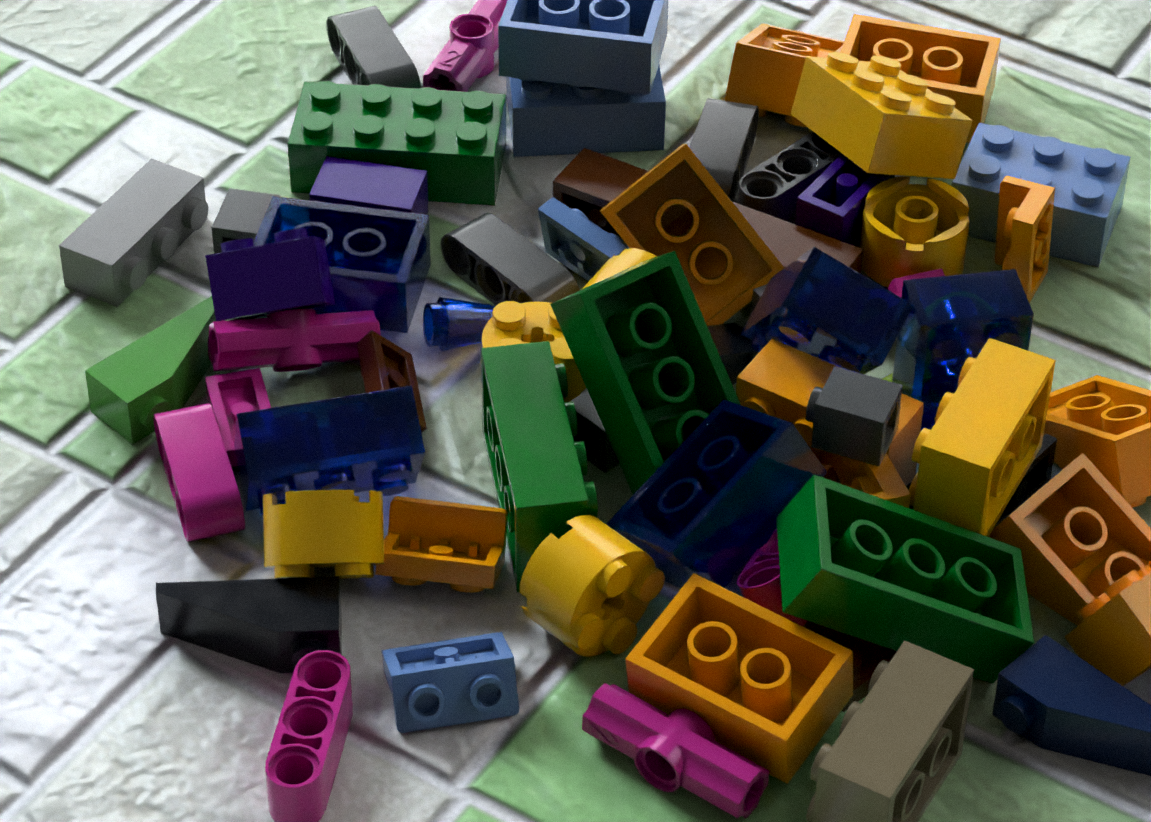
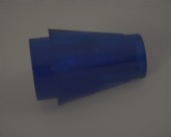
(454, 323)

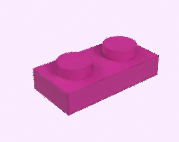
(235, 394)

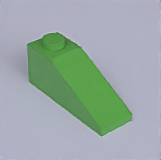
(152, 373)

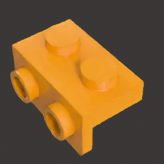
(444, 544)

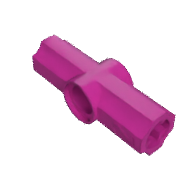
(469, 49)
(288, 340)
(675, 750)

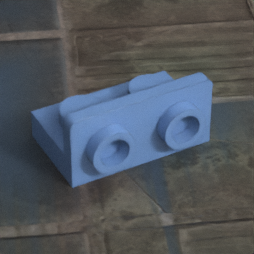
(575, 239)
(451, 682)

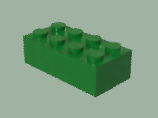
(440, 131)
(645, 361)
(532, 447)
(902, 578)

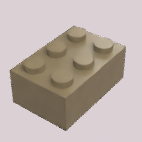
(895, 742)

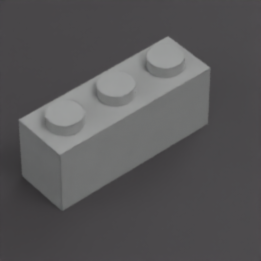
(133, 232)

